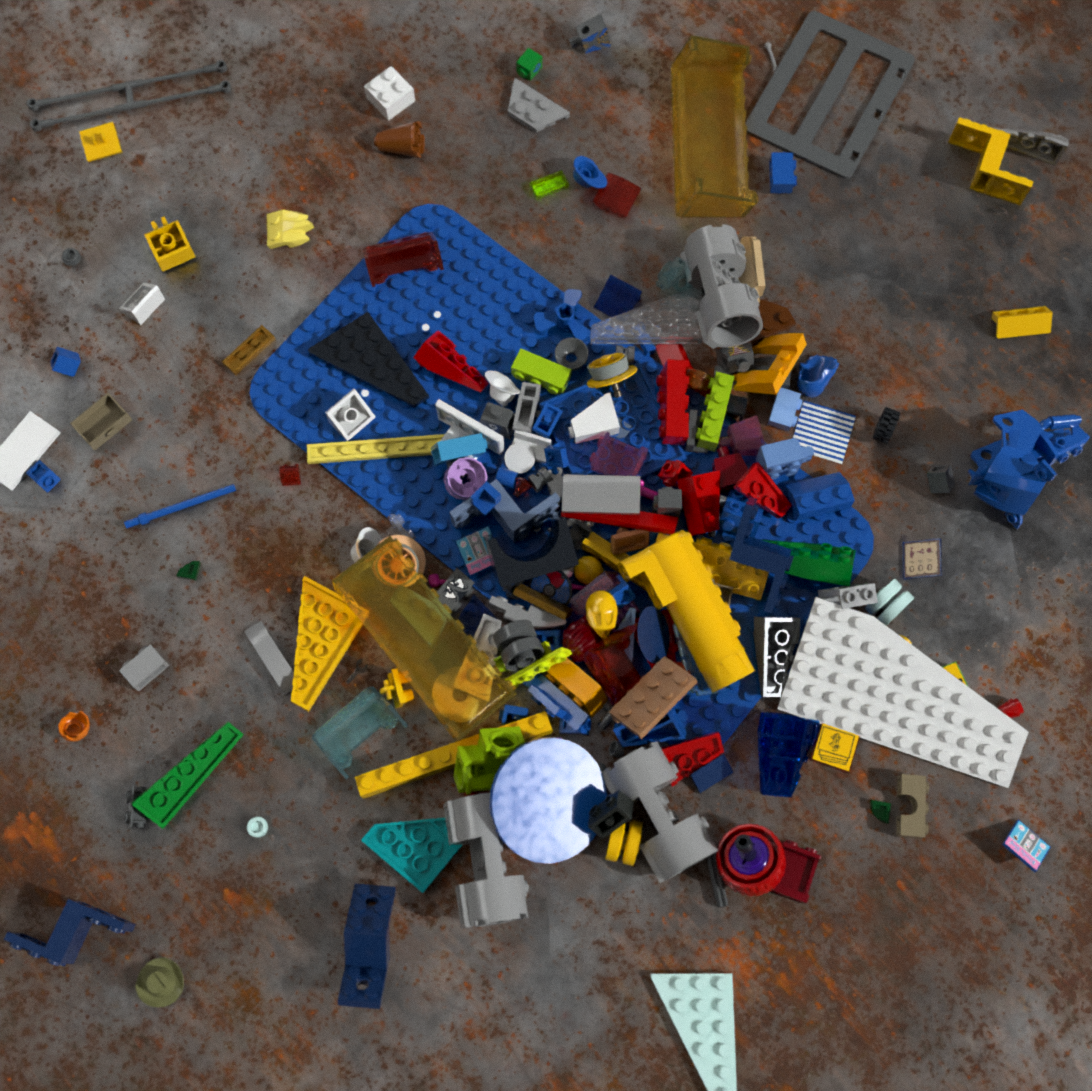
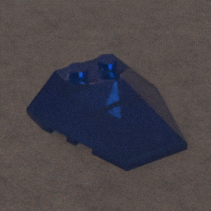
(783, 750)

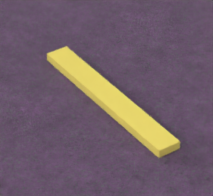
(371, 449)

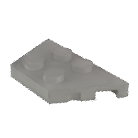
(533, 108)

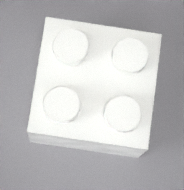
(389, 93)

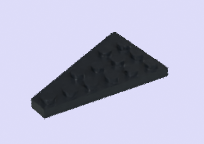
(368, 355)

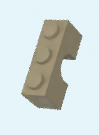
(915, 789)

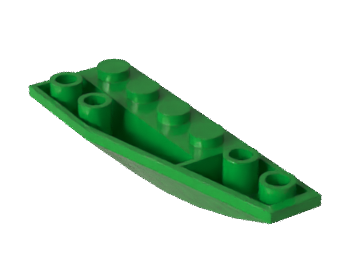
(820, 561)

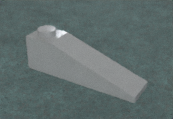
(1036, 144)

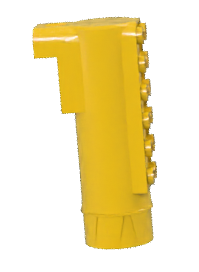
(683, 585)

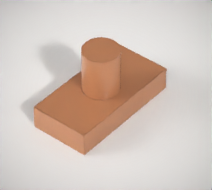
(628, 541)

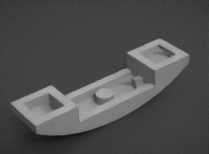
(271, 656)

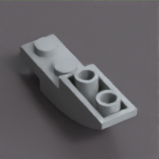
(539, 618)

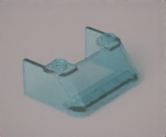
(354, 725)

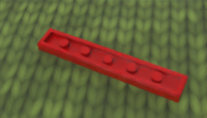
(645, 521)

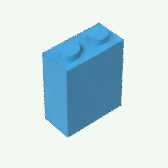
(454, 449)

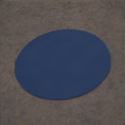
(653, 634)

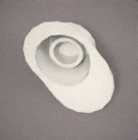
(501, 387)
(365, 543)

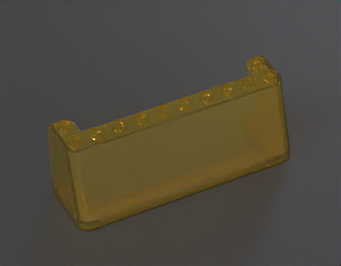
(710, 130)
(423, 638)

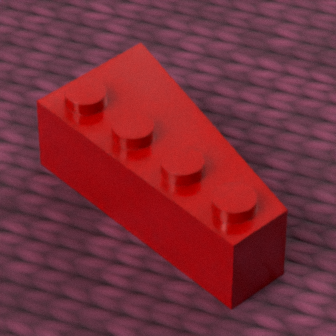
(673, 402)

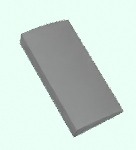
(601, 494)

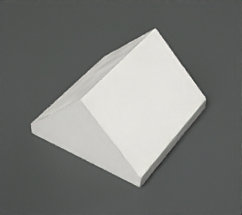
(143, 302)
(349, 415)

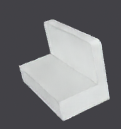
(536, 442)

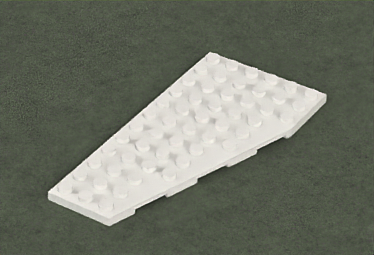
(887, 691)

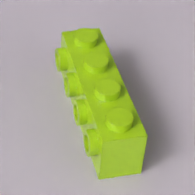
(715, 411)

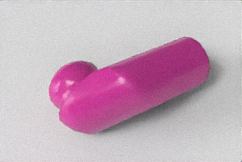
(645, 492)

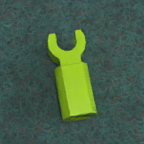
(500, 665)

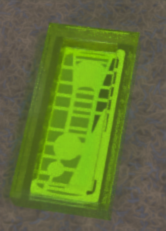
(549, 185)

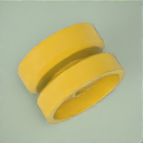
(626, 841)

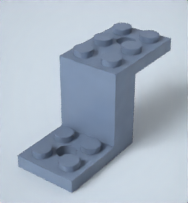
(508, 514)

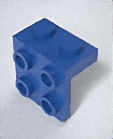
(733, 513)

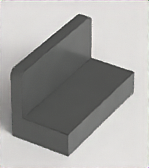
(694, 424)

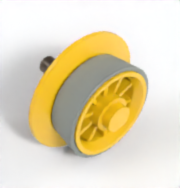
(609, 371)

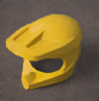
(601, 612)

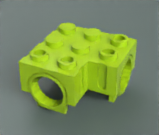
(479, 763)

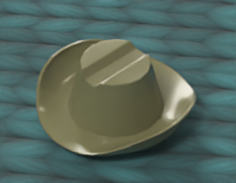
(159, 982)

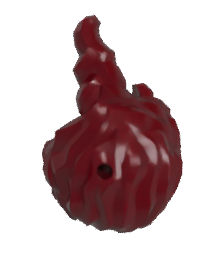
(579, 638)

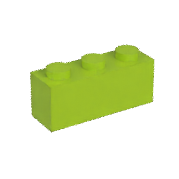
(541, 372)

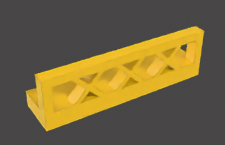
(601, 549)

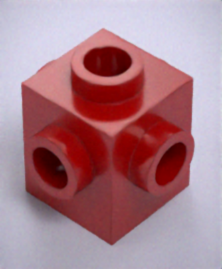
(673, 471)

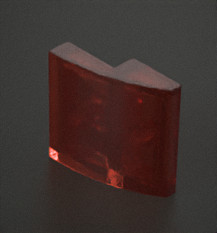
(617, 195)

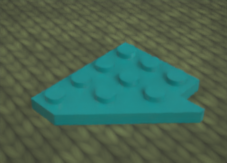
(413, 848)

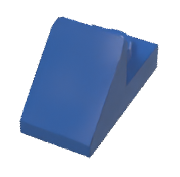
(547, 420)

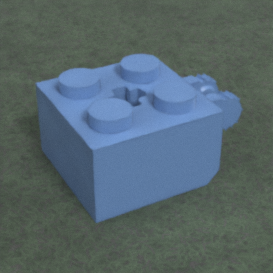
(783, 457)

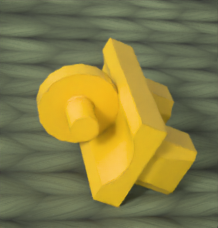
(394, 690)

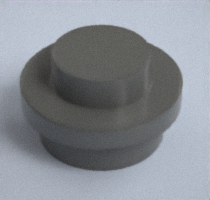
(71, 256)

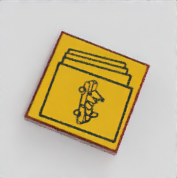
(835, 748)

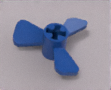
(545, 321)

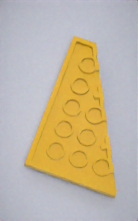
(322, 640)

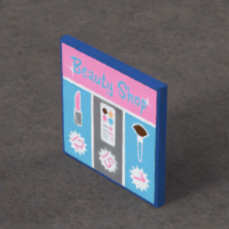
(474, 551)
(1026, 845)

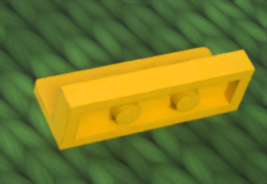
(1022, 322)

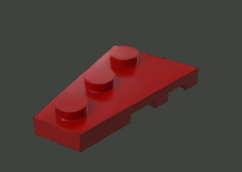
(759, 485)
(693, 753)

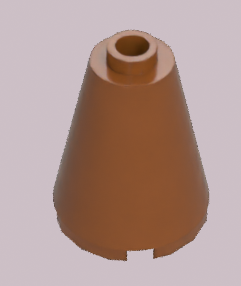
(402, 140)

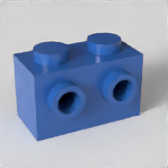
(782, 172)

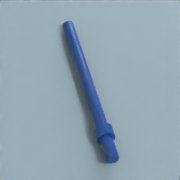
(144, 518)

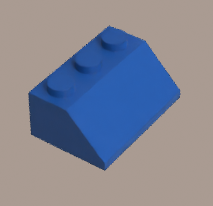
(819, 495)

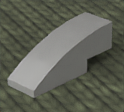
(526, 407)

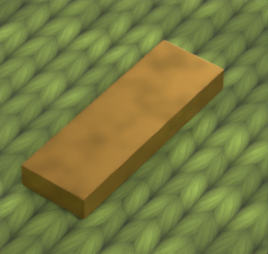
(248, 350)
(543, 602)

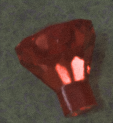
(521, 486)

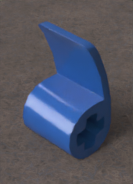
(506, 476)

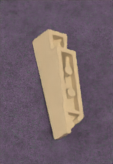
(754, 272)

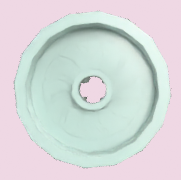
(889, 602)

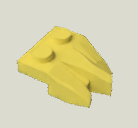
(287, 229)

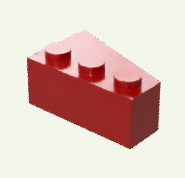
(701, 502)

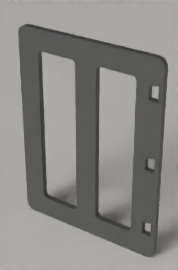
(801, 142)

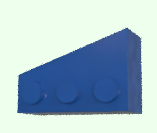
(666, 729)

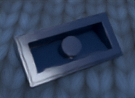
(711, 773)

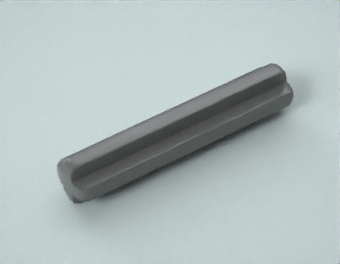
(717, 882)

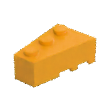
(578, 686)

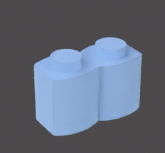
(784, 409)

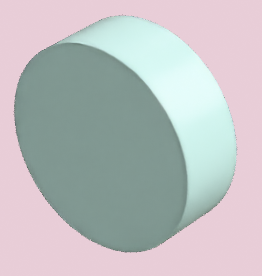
(257, 827)

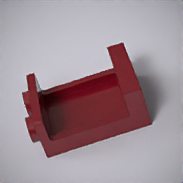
(798, 872)

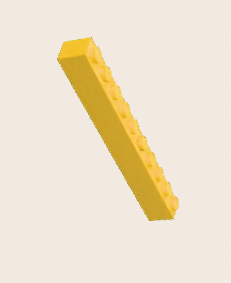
(438, 759)

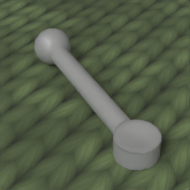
(768, 47)

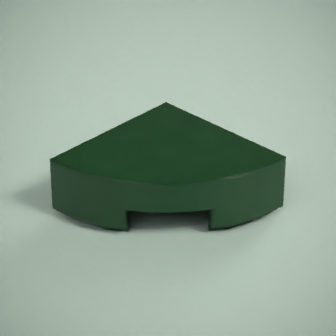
(189, 571)
(880, 810)

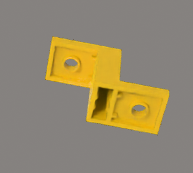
(992, 146)

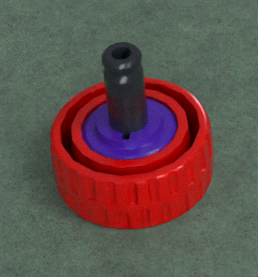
(751, 859)

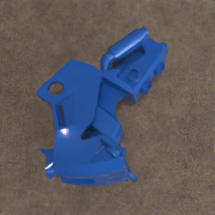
(1024, 463)

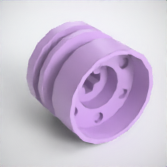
(475, 474)

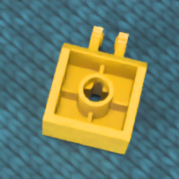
(169, 244)

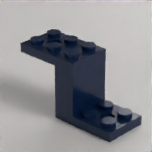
(761, 554)
(69, 933)
(367, 946)

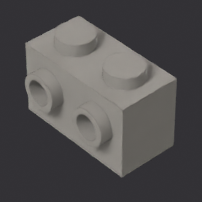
(143, 667)

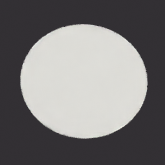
(519, 457)

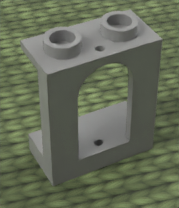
(850, 595)

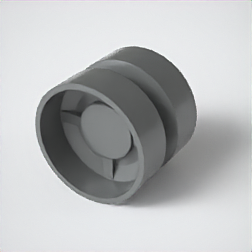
(518, 645)

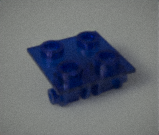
(617, 297)

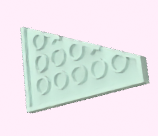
(704, 1019)

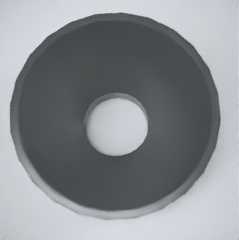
(571, 346)

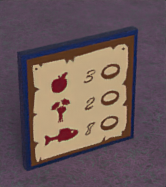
(922, 559)

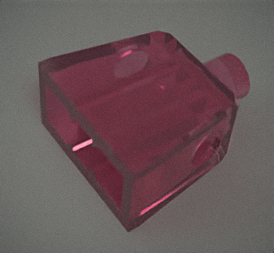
(744, 437)

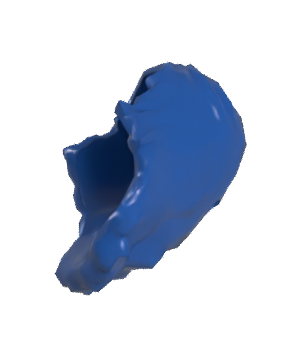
(816, 374)

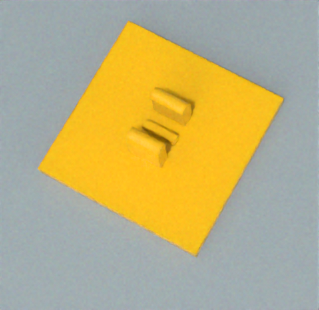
(100, 141)

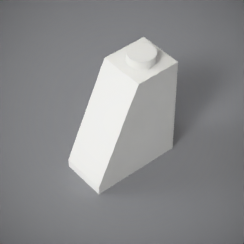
(595, 421)

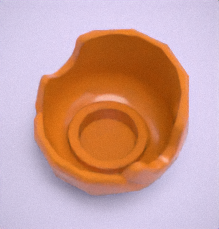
(74, 726)

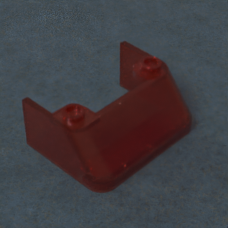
(402, 256)
(611, 664)

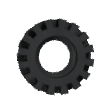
(886, 425)

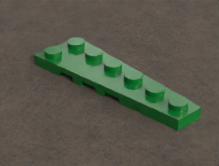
(175, 787)

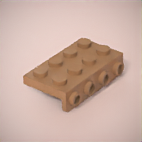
(652, 697)

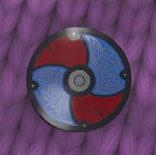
(553, 585)

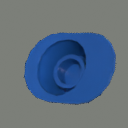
(587, 173)

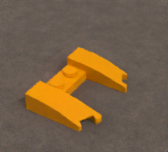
(788, 350)

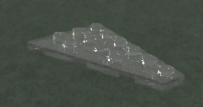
(660, 322)

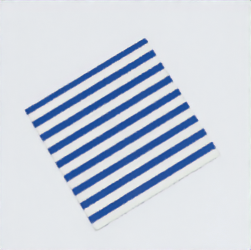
(824, 430)

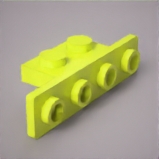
(541, 665)

